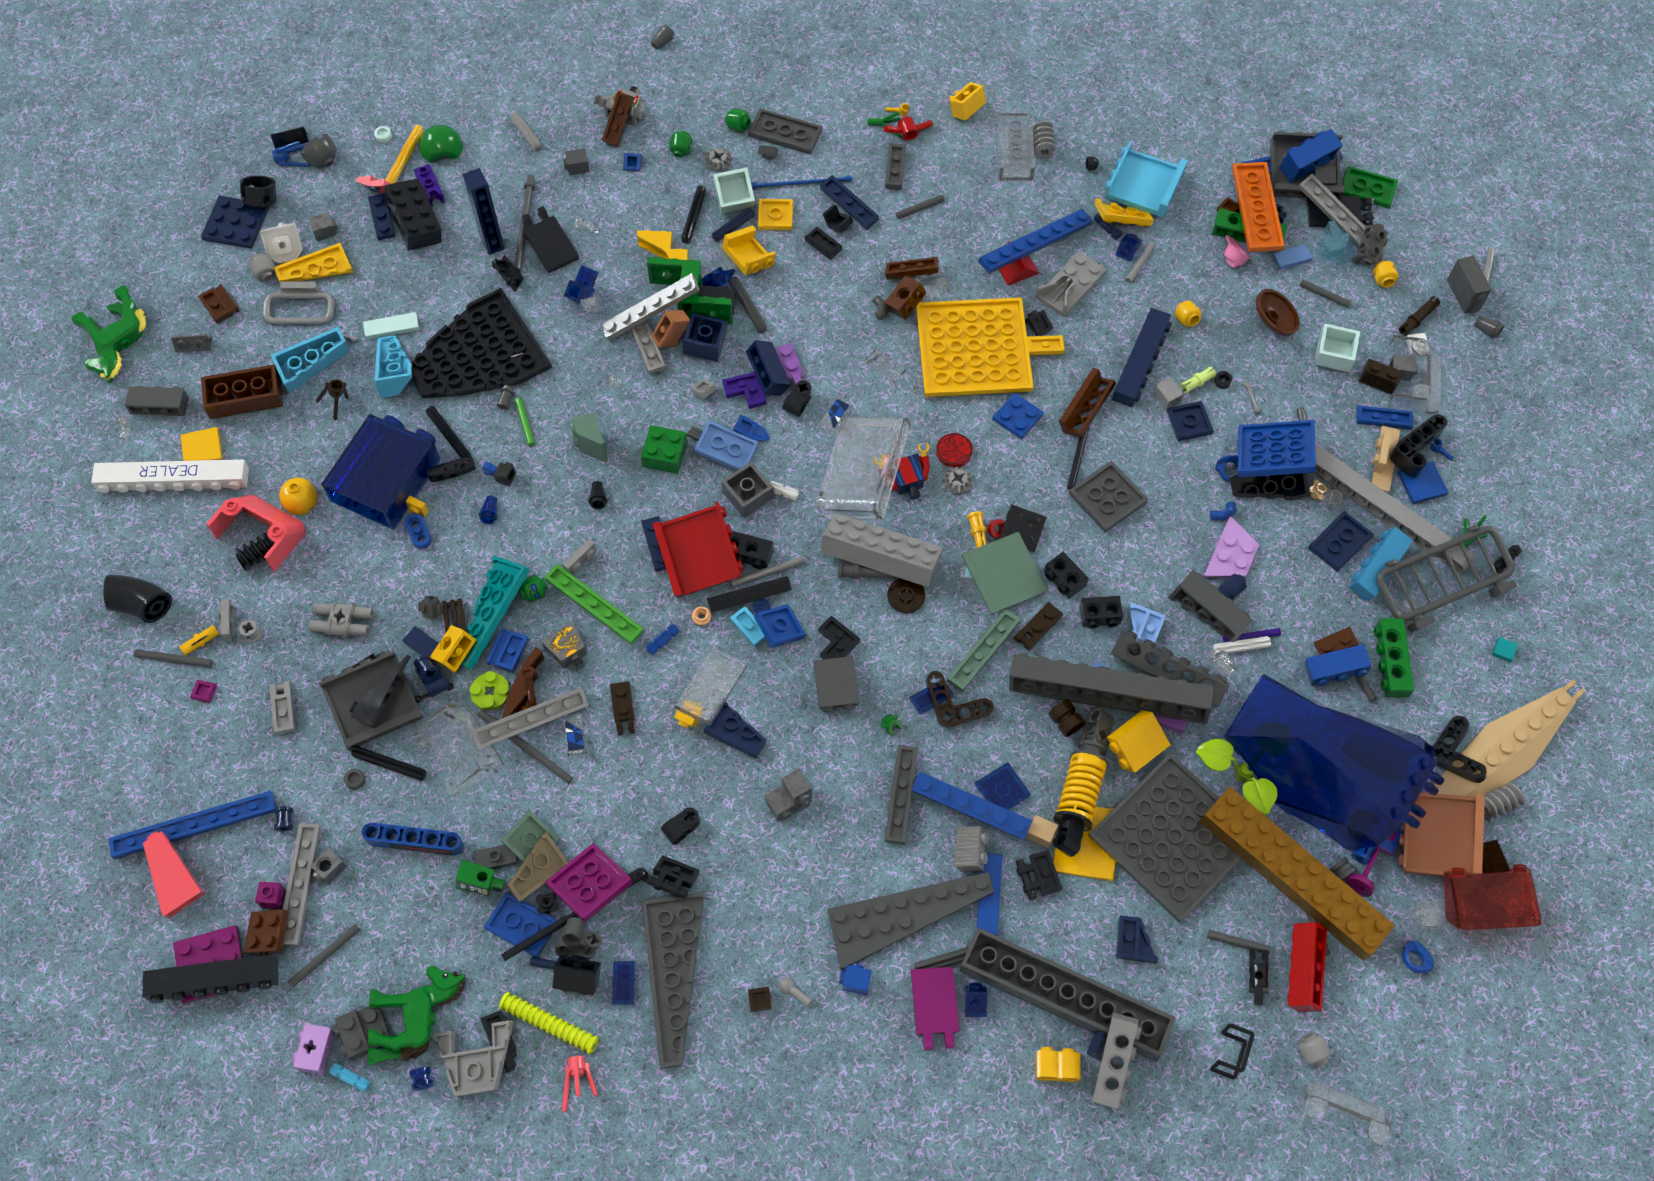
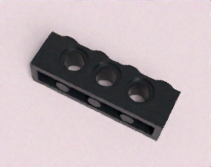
(762, 547)

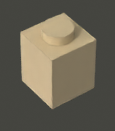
(1042, 831)

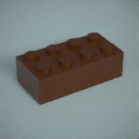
(242, 391)

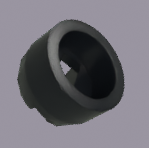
(1091, 163)

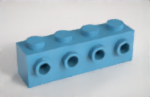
(1390, 547)

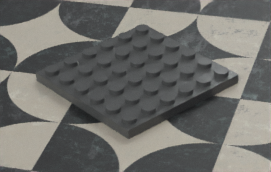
(1161, 841)

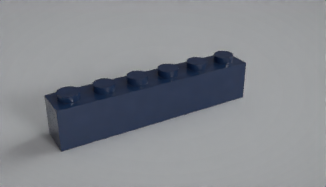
(483, 211)
(1141, 358)

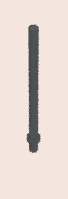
(529, 186)

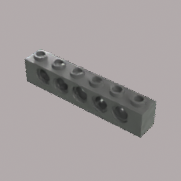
(1123, 651)

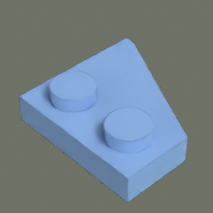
(1145, 622)

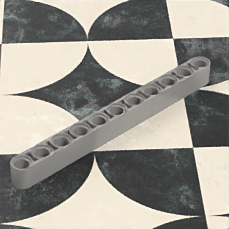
(1386, 508)

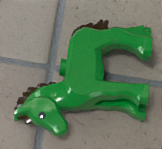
(416, 1014)

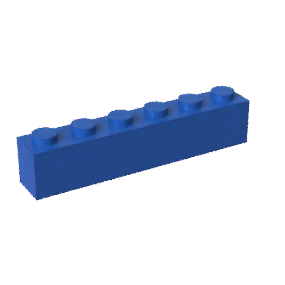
(972, 806)

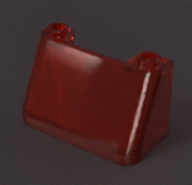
(1491, 899)

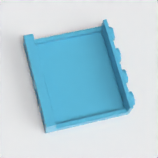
(1144, 181)

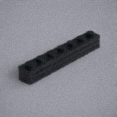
(749, 594)

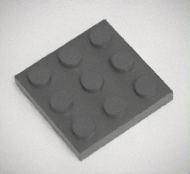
(1108, 496)

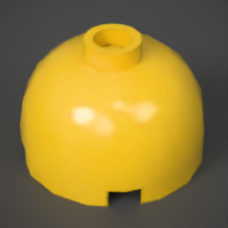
(298, 496)

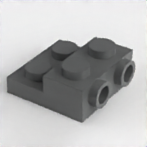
(354, 1031)

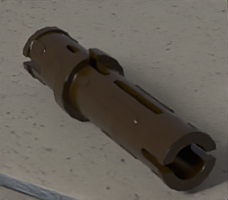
(1415, 319)

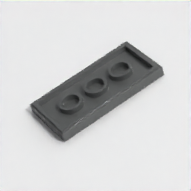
(785, 131)

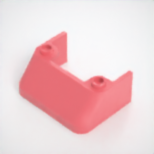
(283, 530)

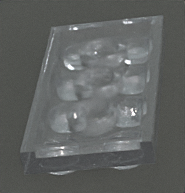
(711, 686)

